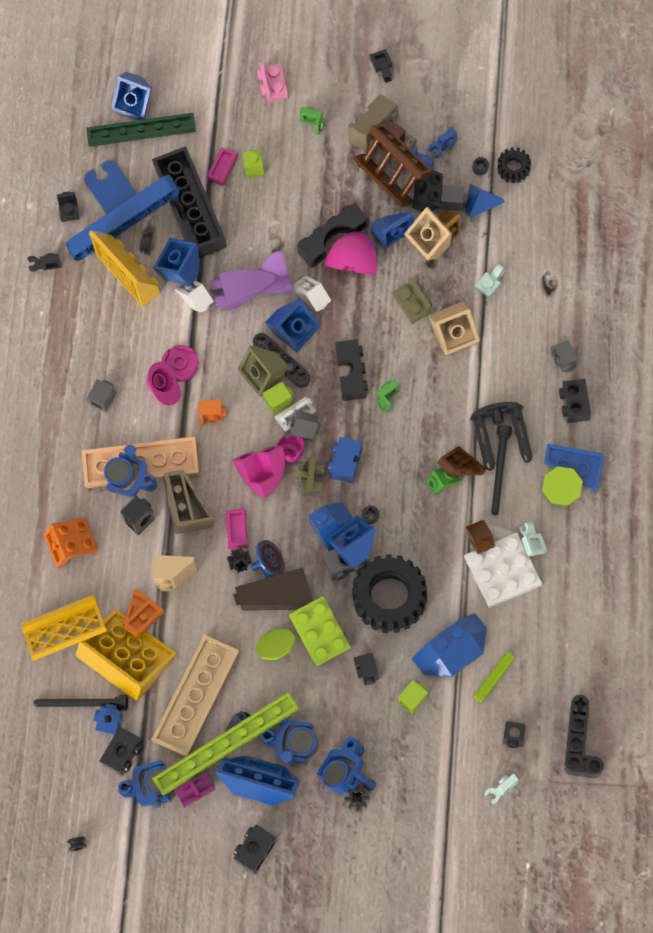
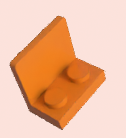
(70, 540)

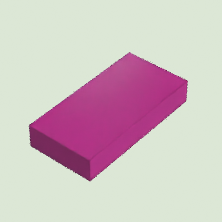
(222, 166)
(236, 528)

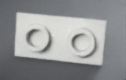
(285, 417)

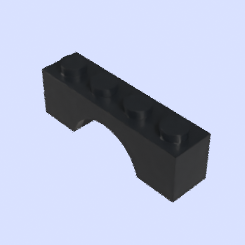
(349, 220)

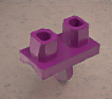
(195, 789)

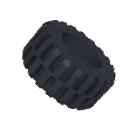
(389, 569)

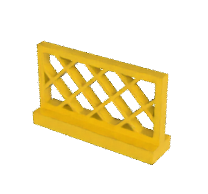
(61, 620)

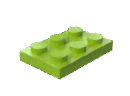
(319, 631)

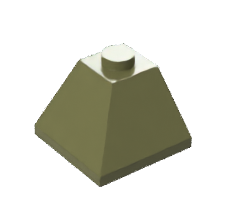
(262, 368)

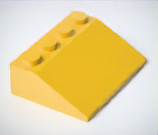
(125, 267)
(123, 658)

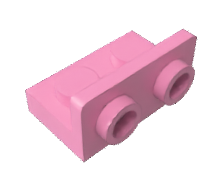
(273, 82)

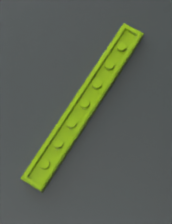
(225, 743)

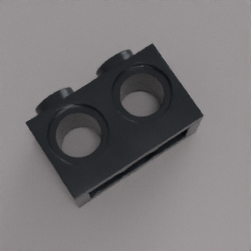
(579, 400)

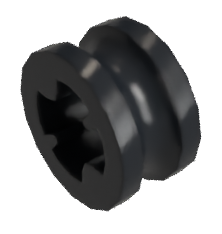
(480, 171)
(375, 517)
(77, 843)

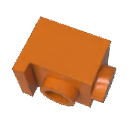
(211, 411)

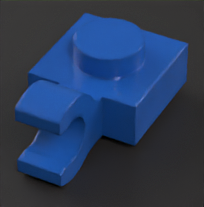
(445, 141)

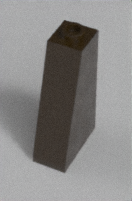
(277, 592)

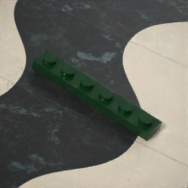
(141, 129)

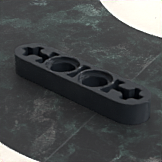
(287, 358)

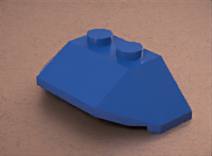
(453, 648)
(257, 779)

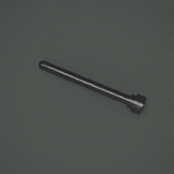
(503, 433)
(121, 702)

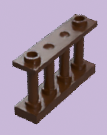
(406, 158)

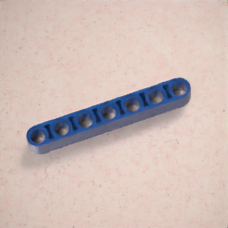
(124, 215)

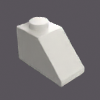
(312, 293)
(195, 296)

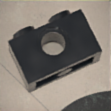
(428, 192)
(137, 514)
(121, 740)
(250, 860)

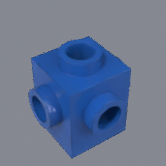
(102, 724)

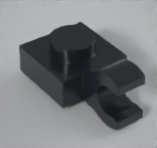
(382, 62)
(46, 262)

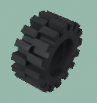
(516, 155)

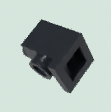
(367, 668)

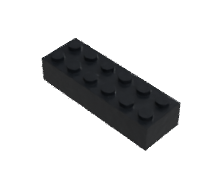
(192, 205)

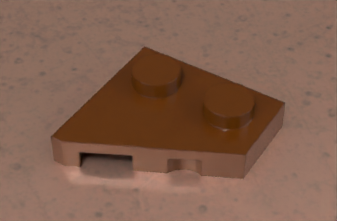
(460, 463)

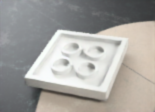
(503, 571)

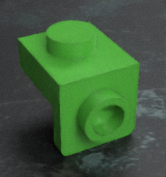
(312, 116)
(387, 391)
(440, 480)

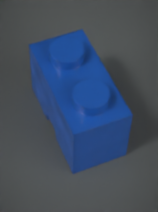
(344, 465)

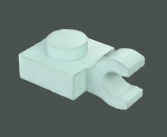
(489, 283)
(532, 542)
(505, 786)

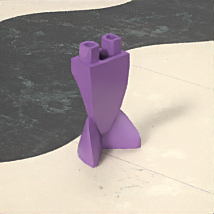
(244, 285)

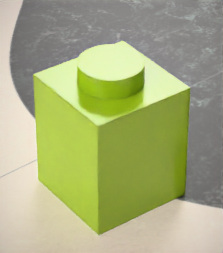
(253, 163)
(278, 397)
(413, 696)

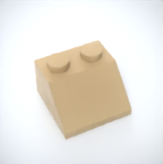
(429, 235)
(454, 328)
(173, 571)

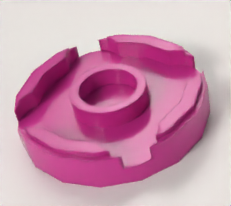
(182, 362)

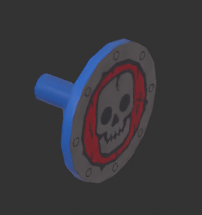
(269, 559)

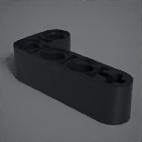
(580, 736)

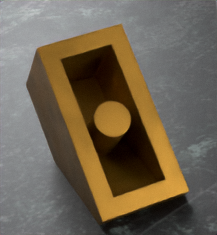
(451, 221)

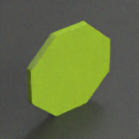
(562, 486)
(275, 644)

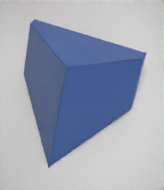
(480, 201)

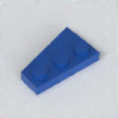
(585, 463)

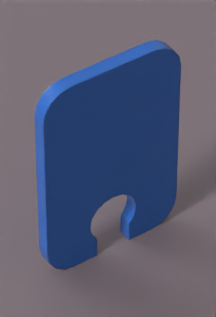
(112, 190)

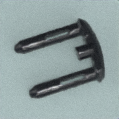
(496, 411)

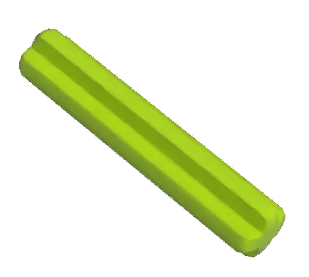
(494, 677)

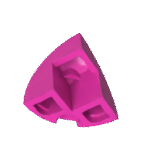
(353, 253)
(262, 469)

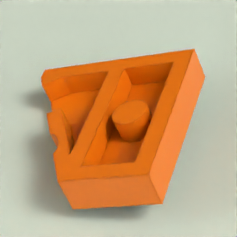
(141, 614)

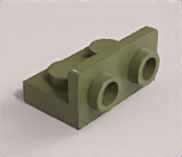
(413, 301)

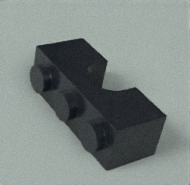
(353, 385)

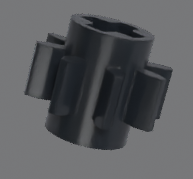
(239, 560)
(357, 804)

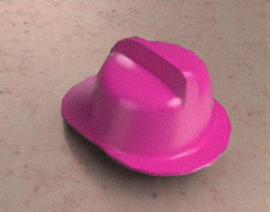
(163, 383)

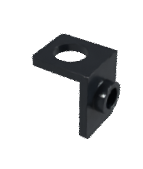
(514, 742)

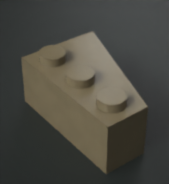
(379, 111)
(185, 505)

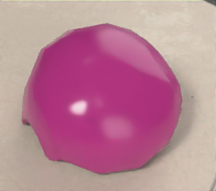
(293, 447)

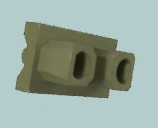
(306, 474)

